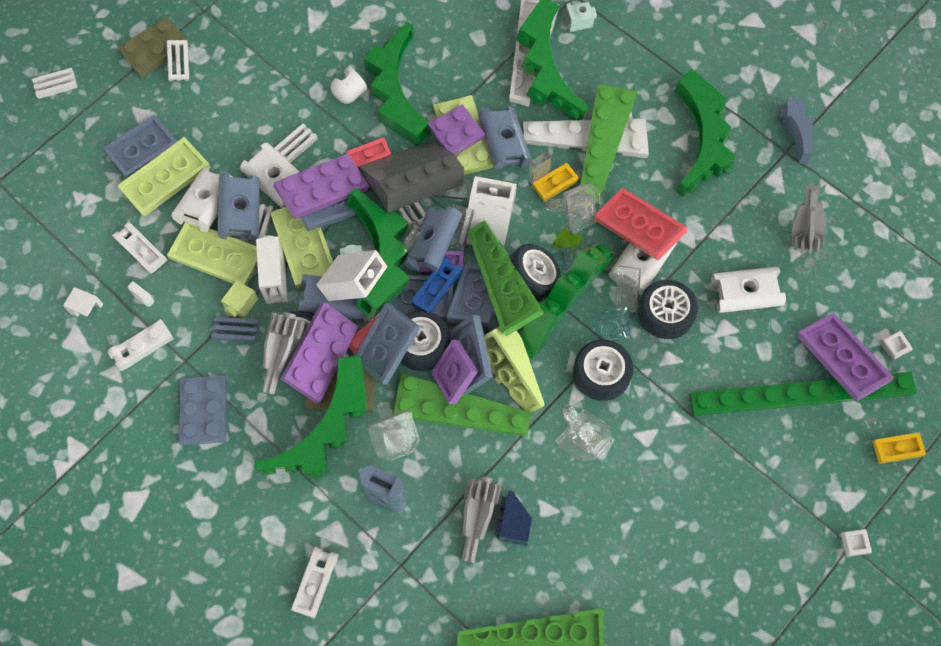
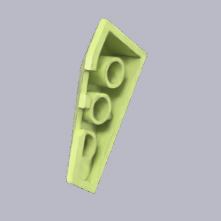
(513, 369)

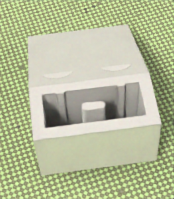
(493, 203)

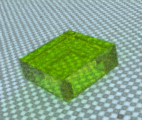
(567, 239)

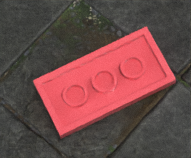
(640, 224)

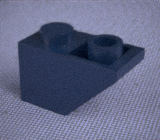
(516, 521)

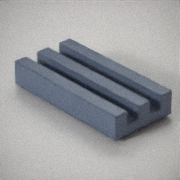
(235, 321)

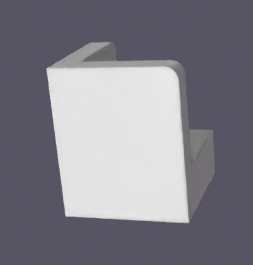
(81, 302)

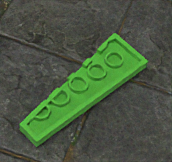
(607, 127)
(507, 289)
(471, 411)
(571, 629)

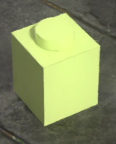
(239, 300)

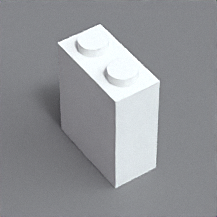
(271, 269)
(352, 275)

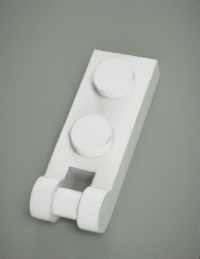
(140, 248)
(140, 345)
(314, 583)

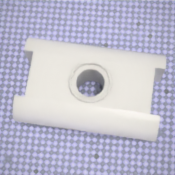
(265, 166)
(200, 201)
(649, 267)
(762, 283)

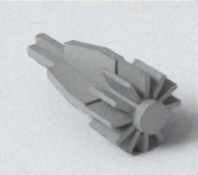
(809, 222)
(279, 347)
(478, 510)

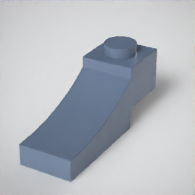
(799, 127)

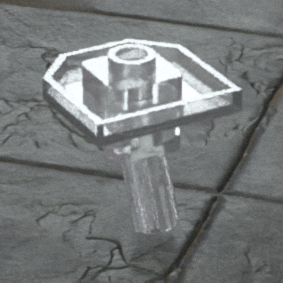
(578, 205)
(393, 434)
(585, 436)

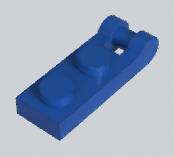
(436, 286)

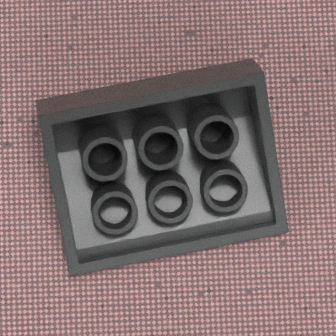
(413, 175)

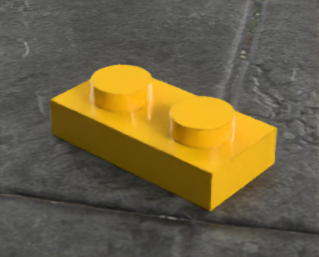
(555, 182)
(899, 448)

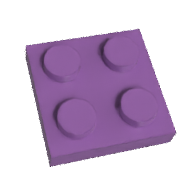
(456, 130)
(454, 372)

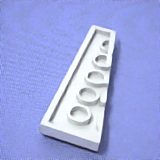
(521, 80)
(576, 132)

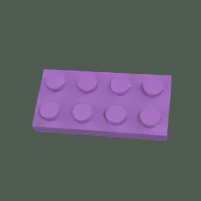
(320, 186)
(318, 352)
(845, 357)

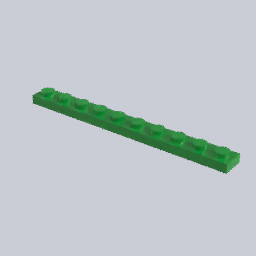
(790, 395)

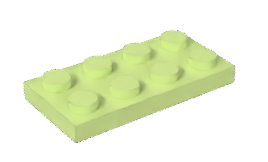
(476, 156)
(163, 176)
(303, 250)
(222, 258)

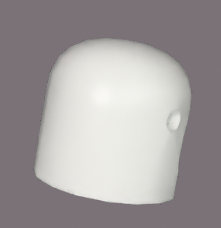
(350, 88)

